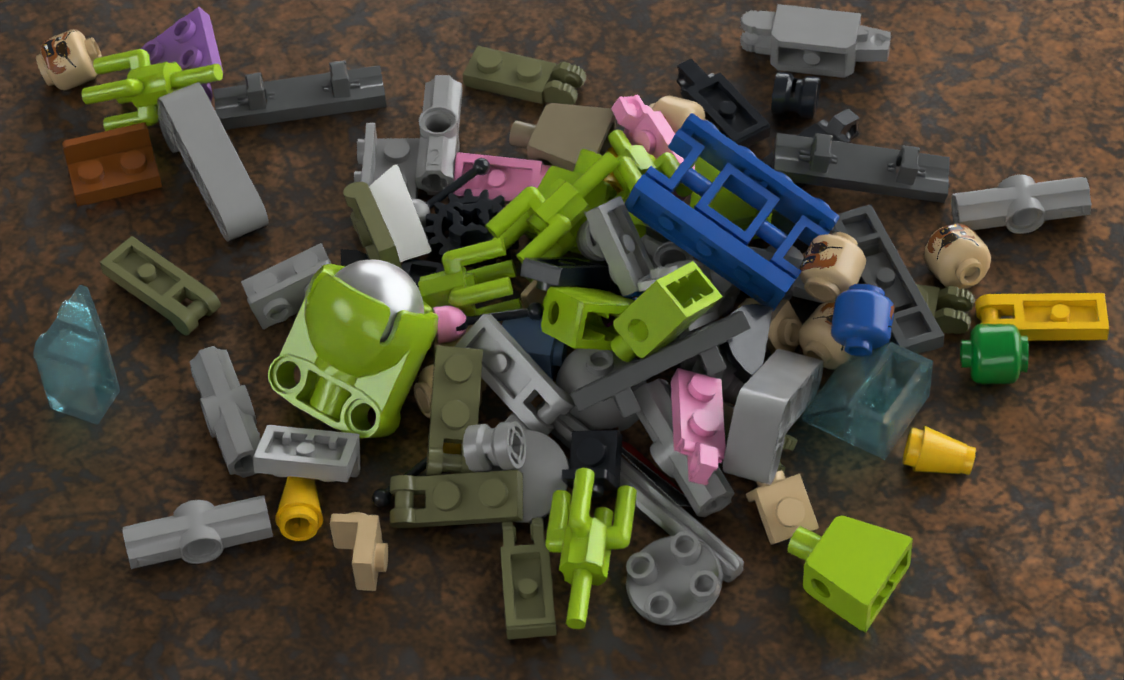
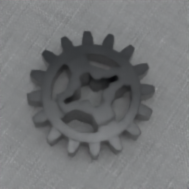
(466, 223)

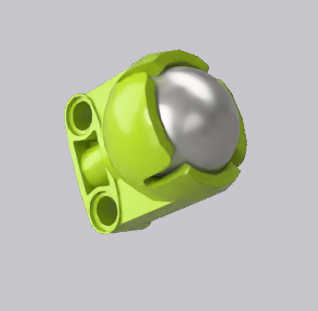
(356, 346)

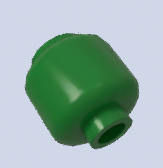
(995, 354)

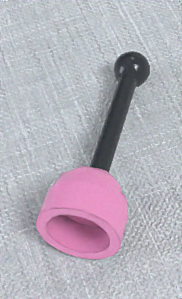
(453, 321)

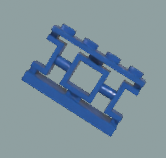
(712, 236)

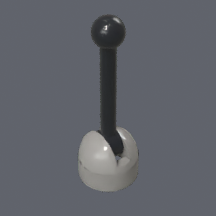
(480, 167)

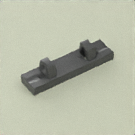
(300, 96)
(862, 167)
(912, 319)
(700, 343)

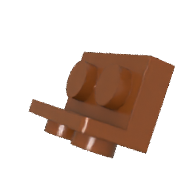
(111, 164)

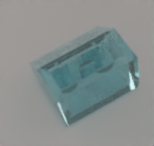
(77, 361)
(873, 398)

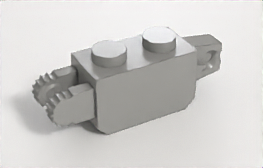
(813, 40)

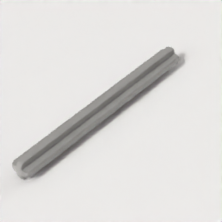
(656, 503)

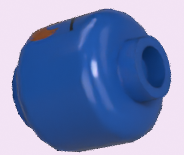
(862, 319)

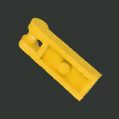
(1048, 314)

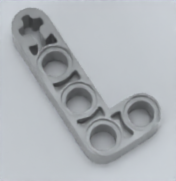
(196, 131)
(766, 411)

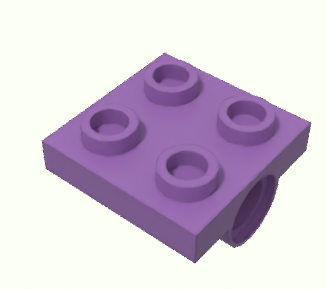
(188, 43)

